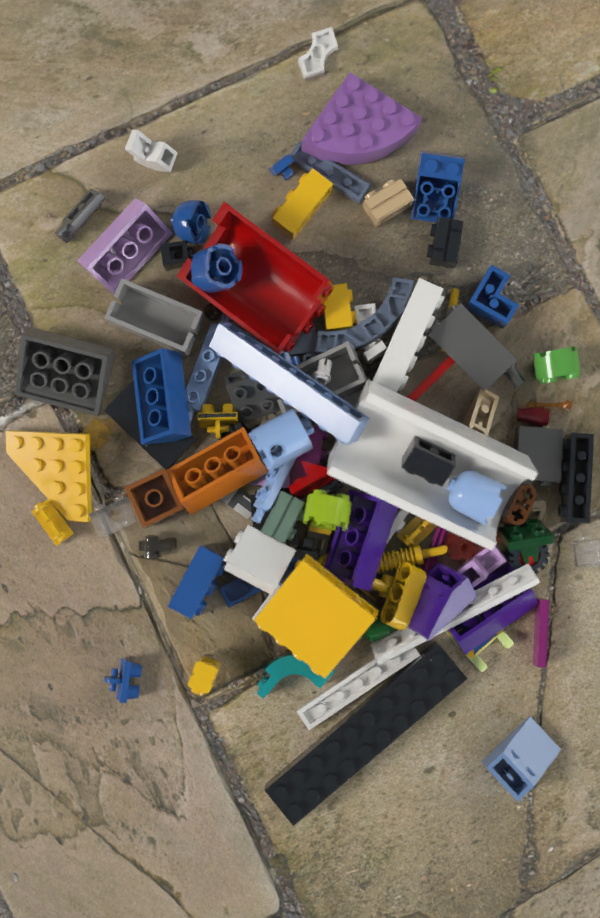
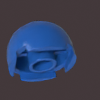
(191, 221)

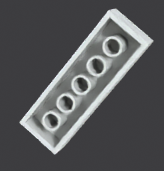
(409, 336)

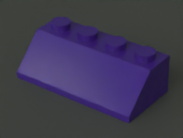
(358, 551)
(495, 618)

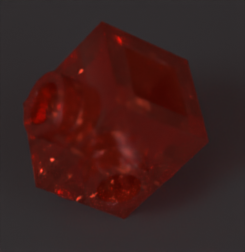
(460, 547)

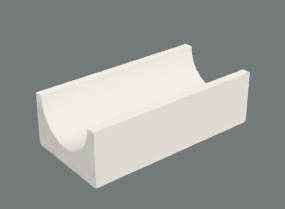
(376, 461)

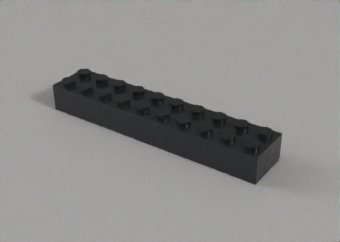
(364, 733)

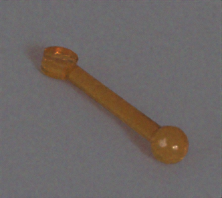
(566, 404)

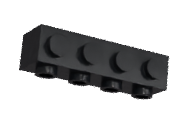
(576, 478)

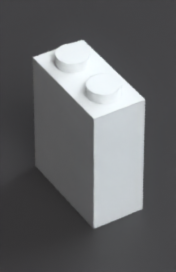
(258, 559)

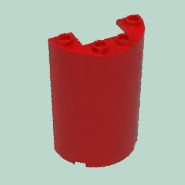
(277, 288)

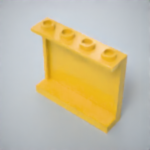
(316, 616)

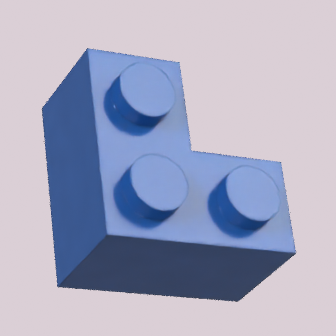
(489, 302)

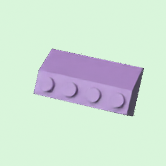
(125, 245)

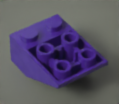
(441, 600)

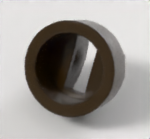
(217, 312)

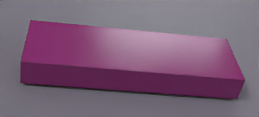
(541, 633)

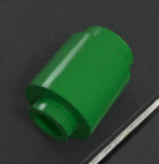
(377, 631)

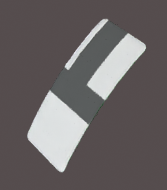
(239, 503)

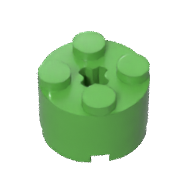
(557, 363)

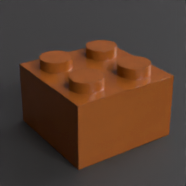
(154, 498)

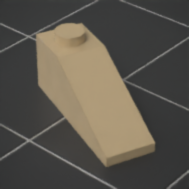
(481, 412)

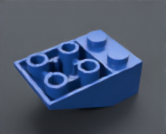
(437, 186)

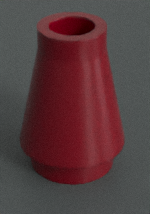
(535, 416)

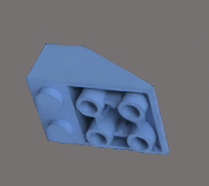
(522, 758)

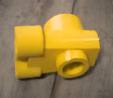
(383, 585)

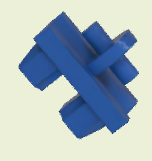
(124, 689)

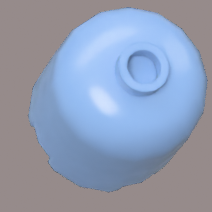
(475, 495)

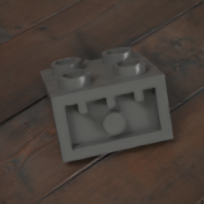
(249, 397)

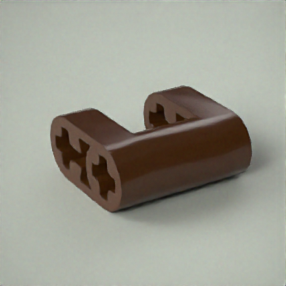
(513, 511)

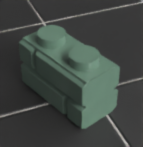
(283, 517)

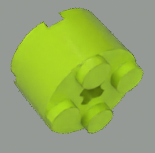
(327, 511)

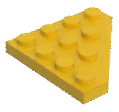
(57, 466)

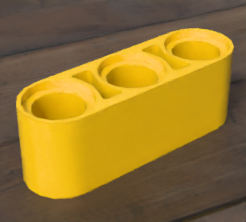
(403, 596)

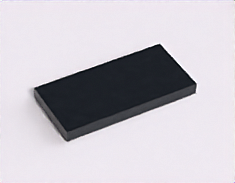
(124, 413)

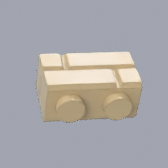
(387, 202)

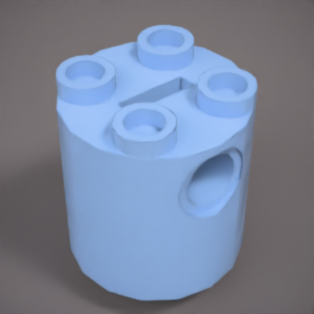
(282, 439)

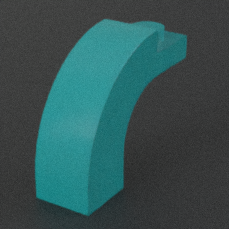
(284, 666)

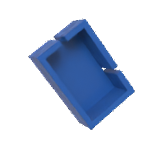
(198, 582)

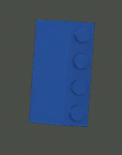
(161, 397)

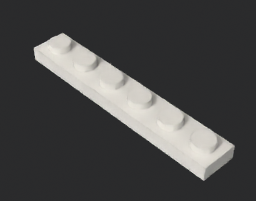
(352, 688)

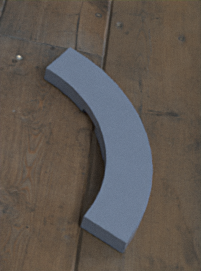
(375, 325)

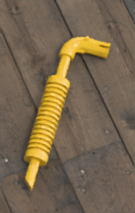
(412, 556)

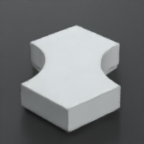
(313, 61)

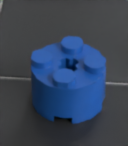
(216, 268)

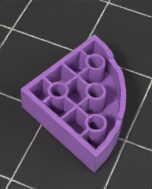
(359, 125)

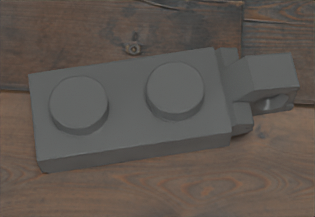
(79, 215)

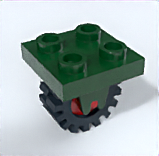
(526, 543)

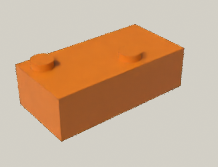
(216, 471)

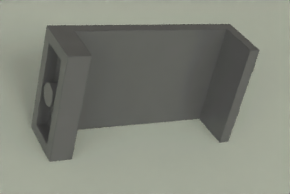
(472, 346)

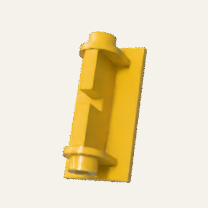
(52, 522)
(416, 531)

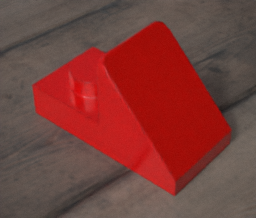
(315, 479)

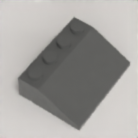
(63, 371)

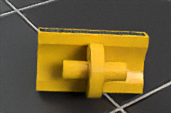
(217, 422)

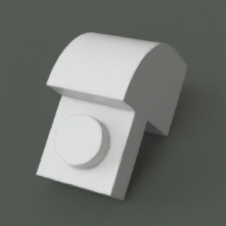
(150, 153)

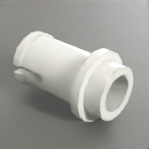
(322, 374)

